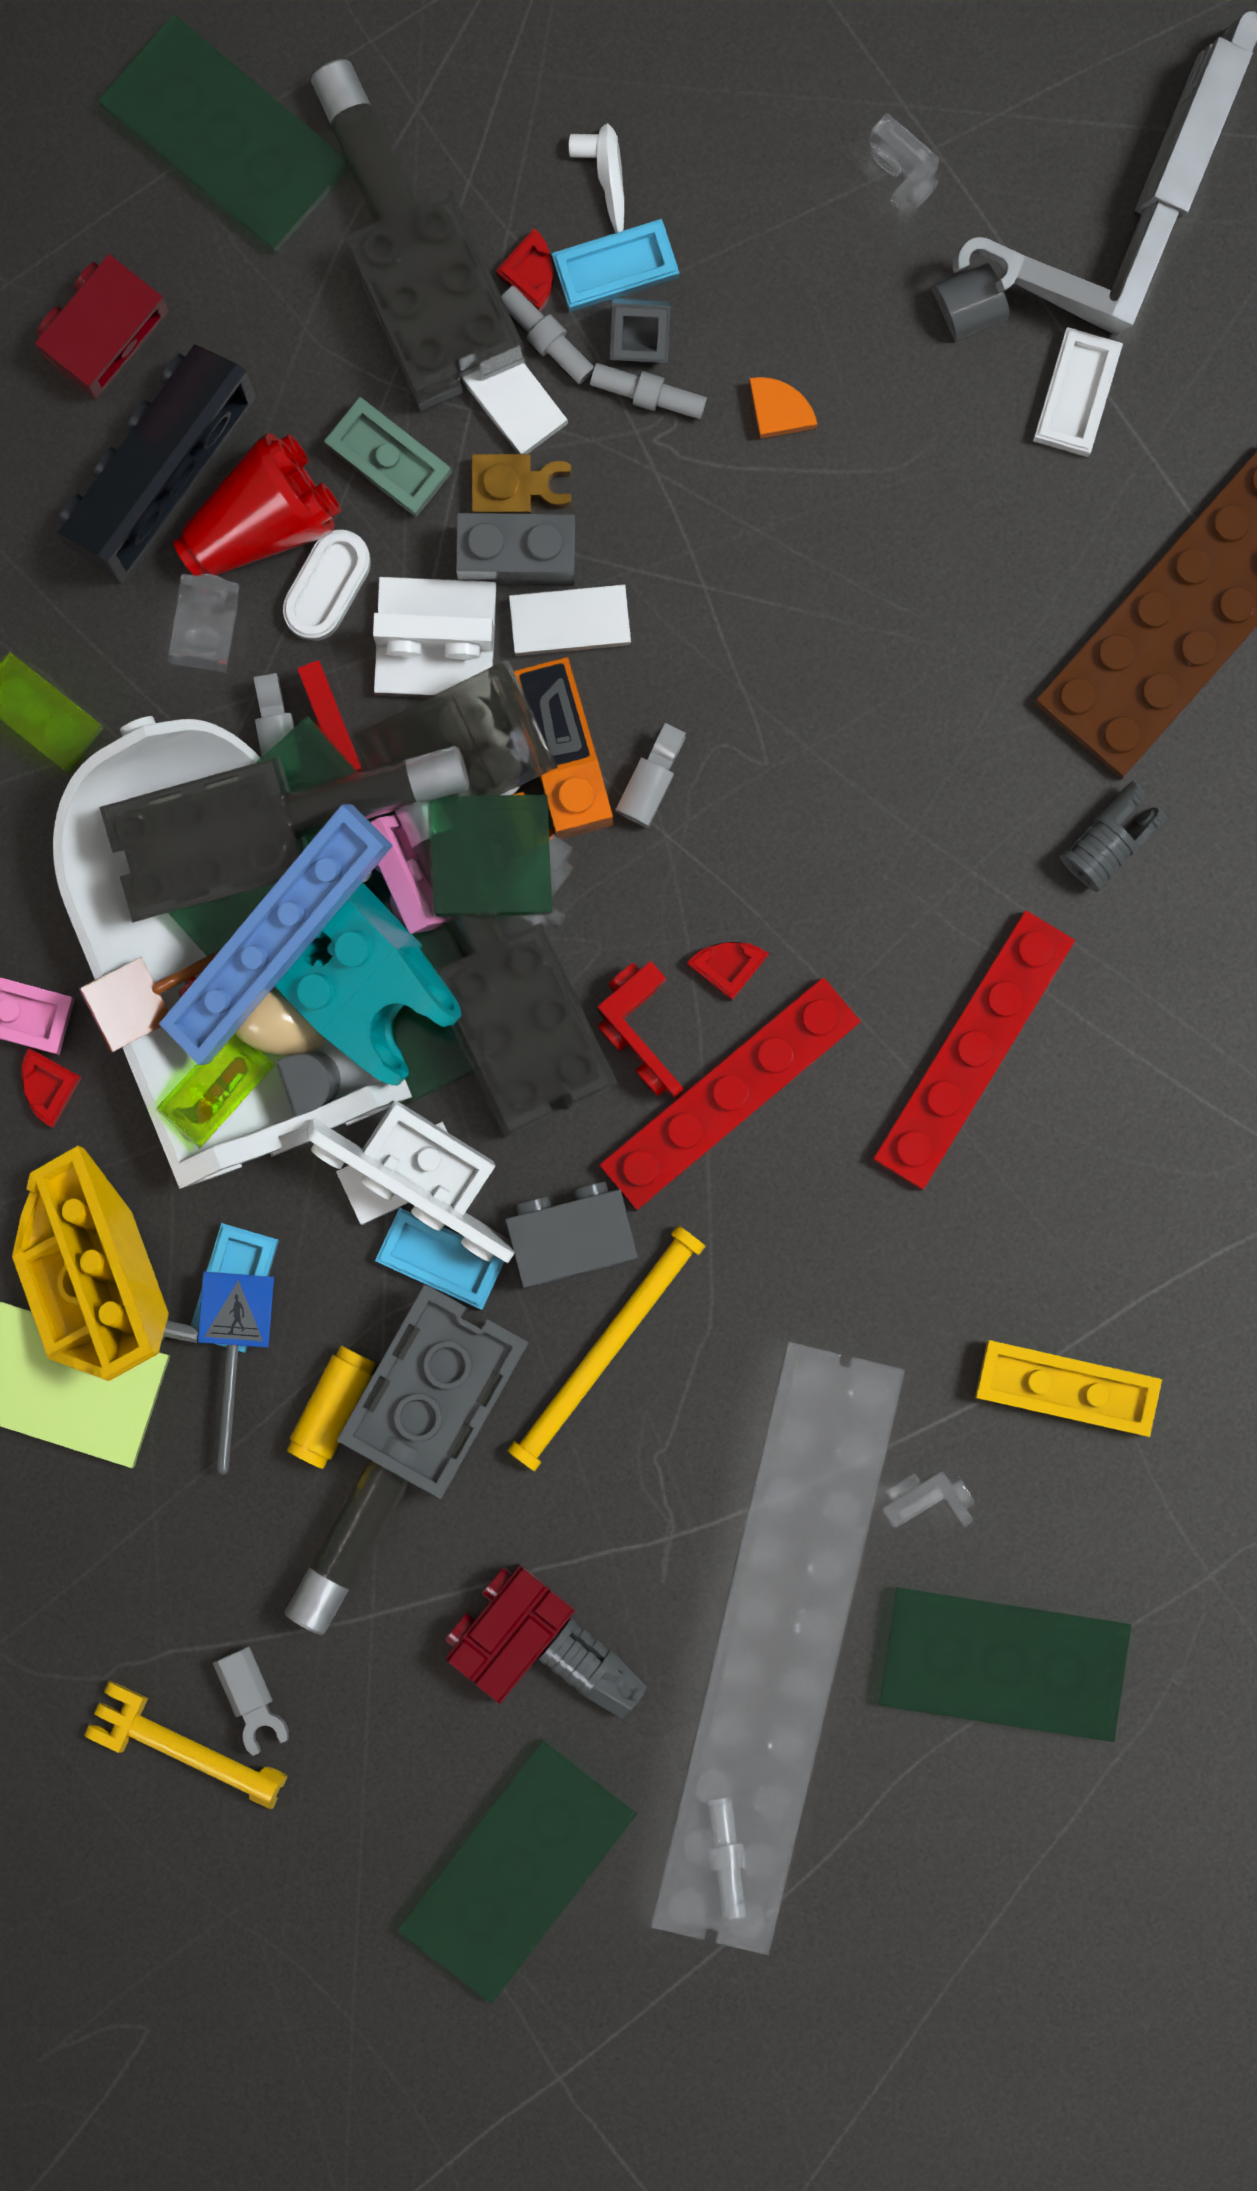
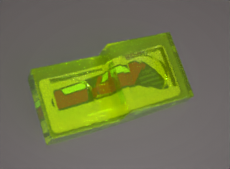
(214, 1090)

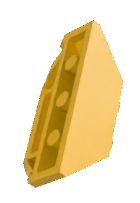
(87, 1270)

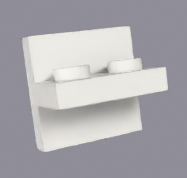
(431, 634)

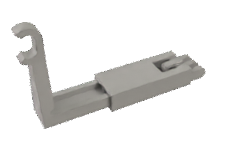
(1162, 201)

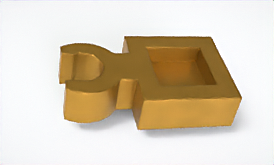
(508, 485)

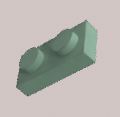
(388, 457)

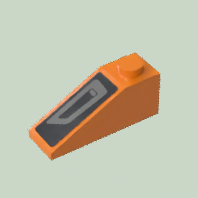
(576, 787)

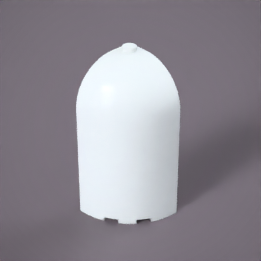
(88, 873)

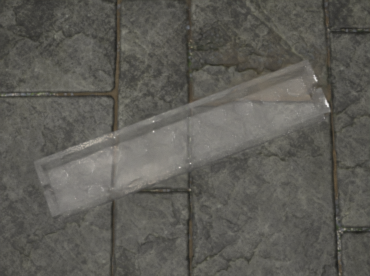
(777, 1648)

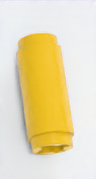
(331, 1407)

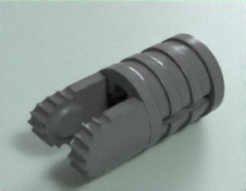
(1108, 845)

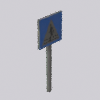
(234, 1313)

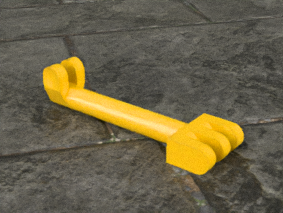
(128, 1723)

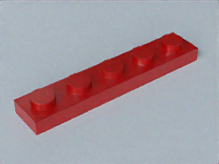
(974, 1050)
(730, 1093)

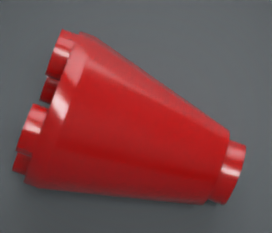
(258, 510)

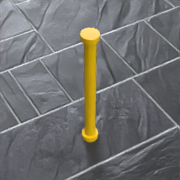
(606, 1348)

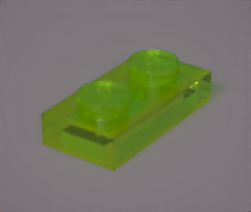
(44, 714)

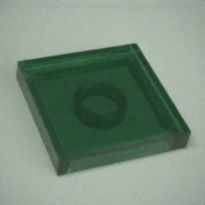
(489, 855)

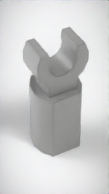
(274, 721)
(651, 778)
(249, 1696)

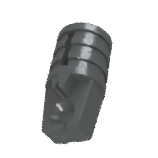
(593, 1669)

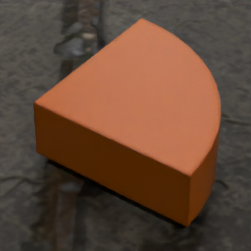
(780, 408)

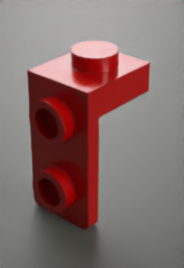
(631, 990)

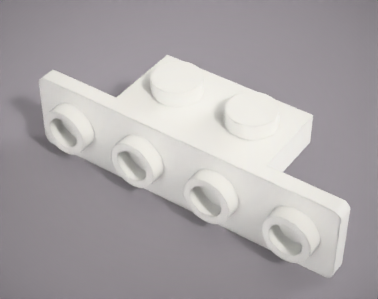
(424, 1168)

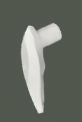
(606, 150)

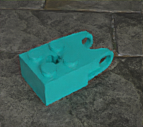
(360, 978)

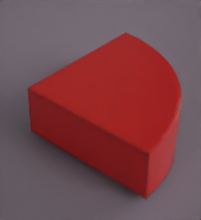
(530, 269)
(728, 965)
(47, 1086)

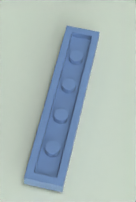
(275, 934)

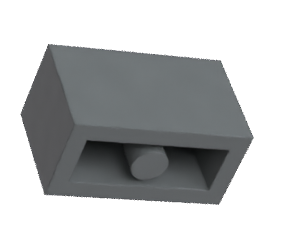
(516, 548)
(571, 1236)

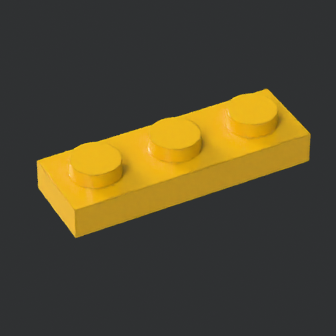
(1068, 1388)

